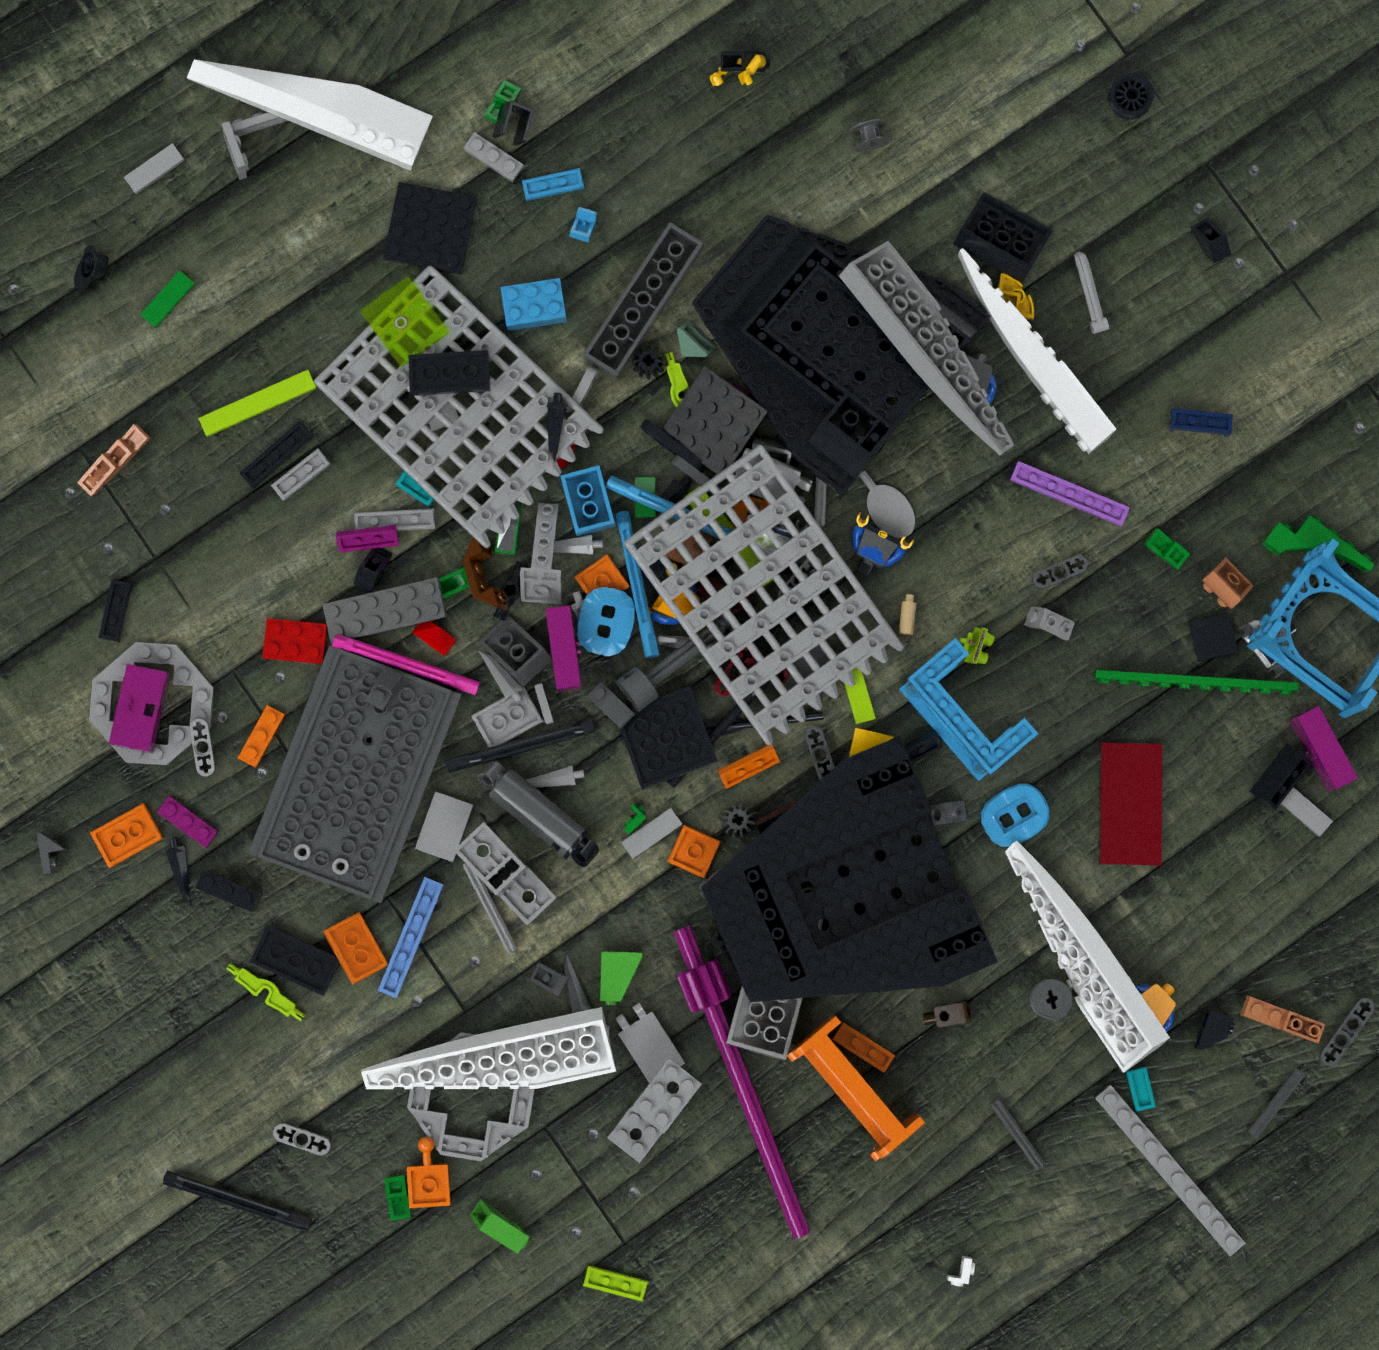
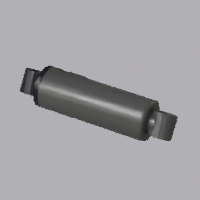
(538, 814)

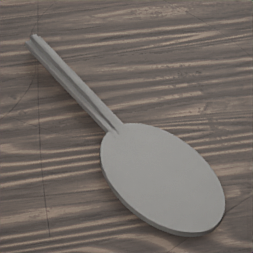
(889, 508)

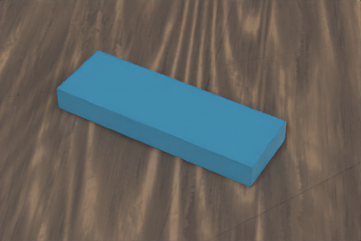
(553, 184)

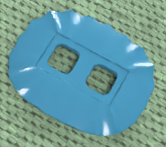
(620, 624)
(1007, 802)

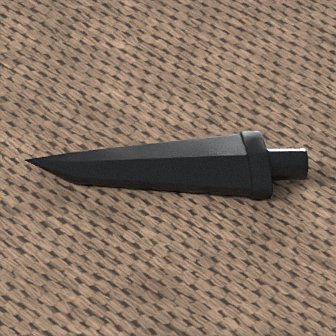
(556, 414)
(673, 493)
(178, 863)

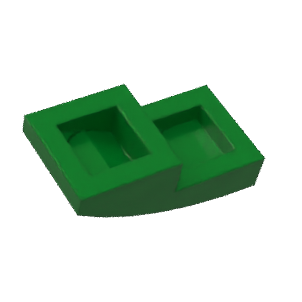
(505, 93)
(646, 484)
(1166, 549)
(397, 1198)

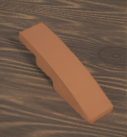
(113, 460)

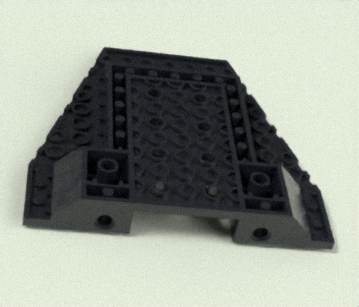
(812, 398)
(896, 943)

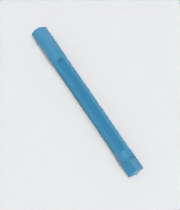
(651, 501)
(645, 624)

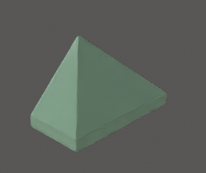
(693, 341)

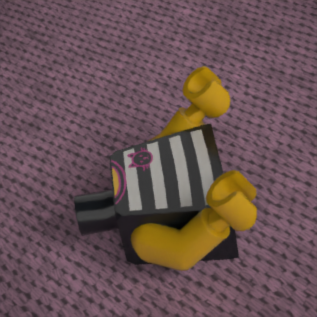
(740, 61)

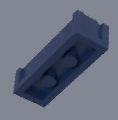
(1201, 422)

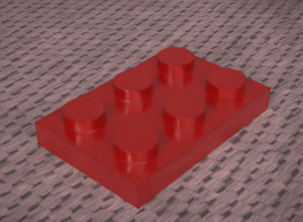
(295, 641)

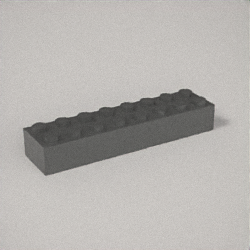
(643, 301)

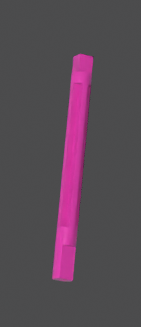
(406, 664)

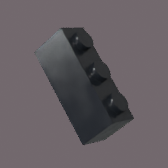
(1280, 777)
(228, 890)

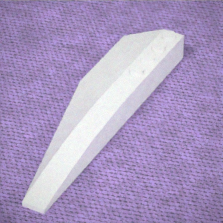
(325, 106)
(1052, 378)
(1096, 976)
(511, 1057)

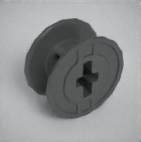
(870, 135)
(1062, 1003)

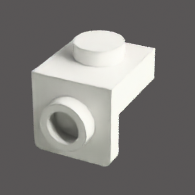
(966, 1269)

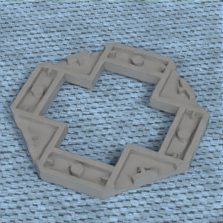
(184, 675)
(497, 1132)

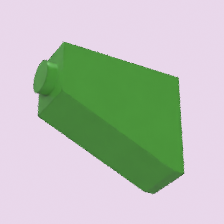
(616, 974)
(499, 1227)

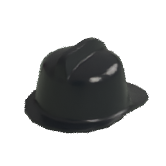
(90, 267)

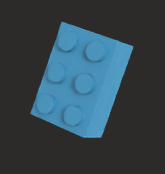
(533, 304)
(587, 501)

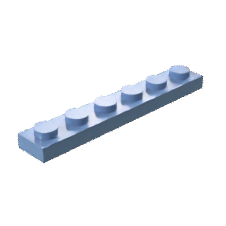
(410, 937)

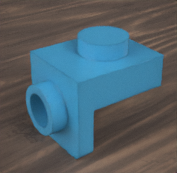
(583, 224)

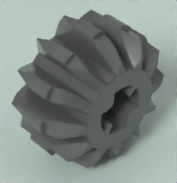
(734, 826)

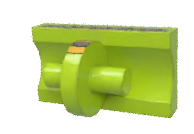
(974, 644)

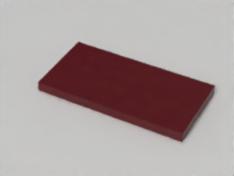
(1130, 804)

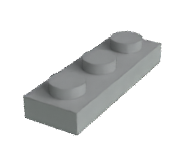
(493, 157)

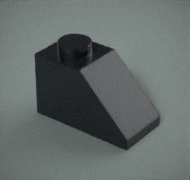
(1211, 240)
(372, 569)
(1214, 1029)

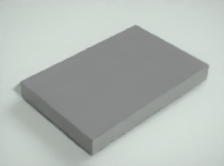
(506, 719)
(444, 826)

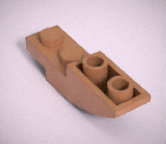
(1282, 1019)

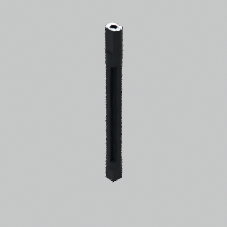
(519, 746)
(237, 1201)

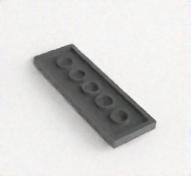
(385, 609)

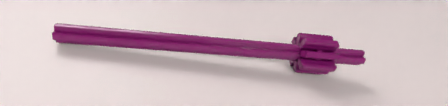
(705, 990)

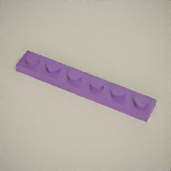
(1069, 494)

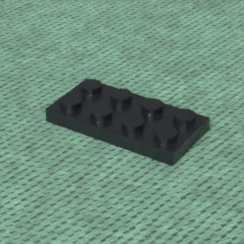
(449, 373)
(295, 960)

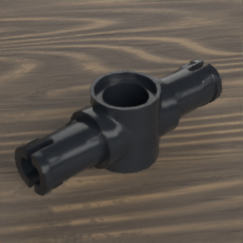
(513, 580)

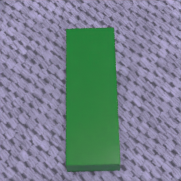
(167, 299)

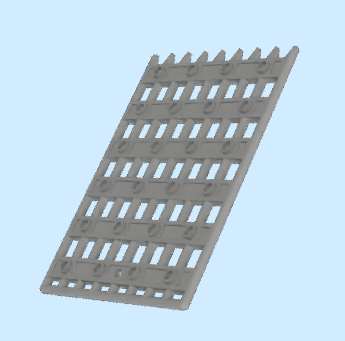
(472, 419)
(822, 678)

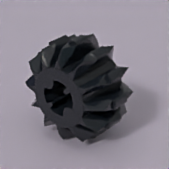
(655, 358)

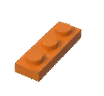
(261, 736)
(748, 766)
(863, 1047)

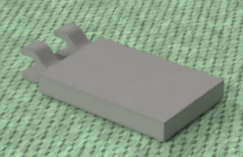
(791, 474)
(648, 1042)

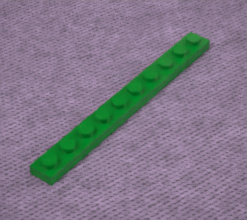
(1204, 683)

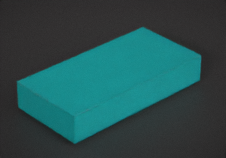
(1140, 1089)

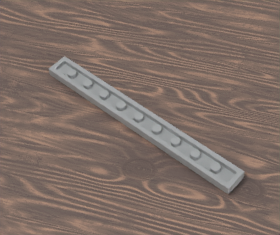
(1169, 1170)

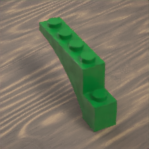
(1312, 534)

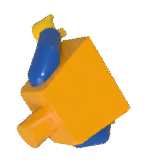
(663, 614)
(1159, 1002)

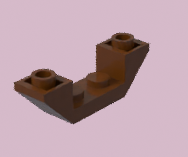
(475, 574)

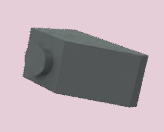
(610, 705)

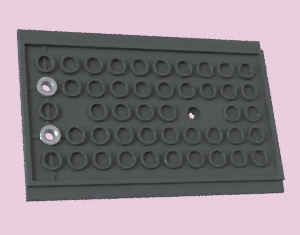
(348, 795)

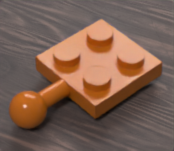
(428, 1182)

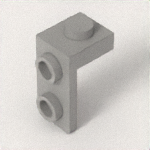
(1050, 622)

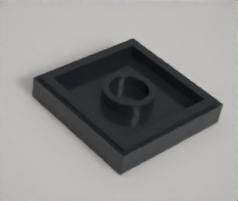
(1213, 637)

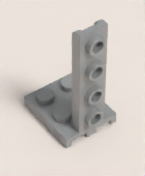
(242, 127)
(540, 581)

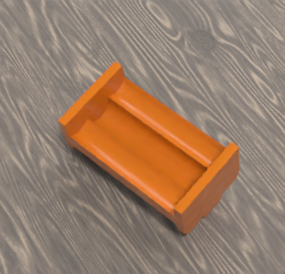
(854, 1090)

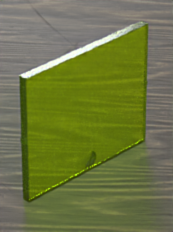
(422, 322)

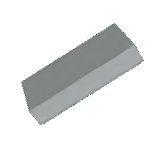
(544, 704)

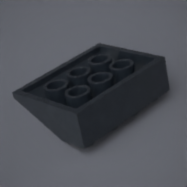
(1002, 237)

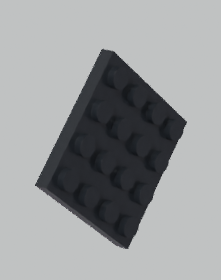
(430, 228)
(715, 421)
(668, 739)

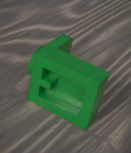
(633, 822)

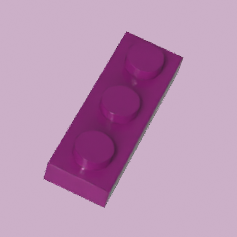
(367, 538)
(187, 821)

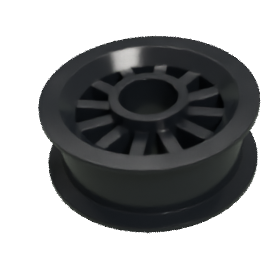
(1133, 113)

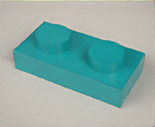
(411, 487)

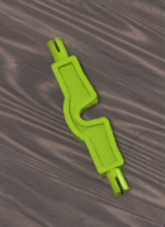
(676, 378)
(274, 998)

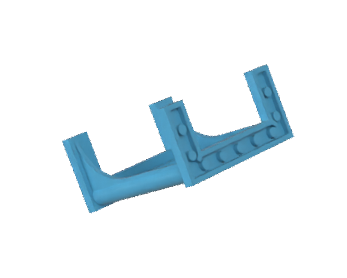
(1323, 565)
(951, 721)

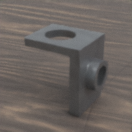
(950, 813)

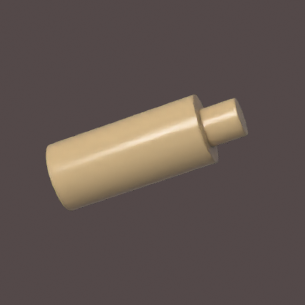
(907, 616)

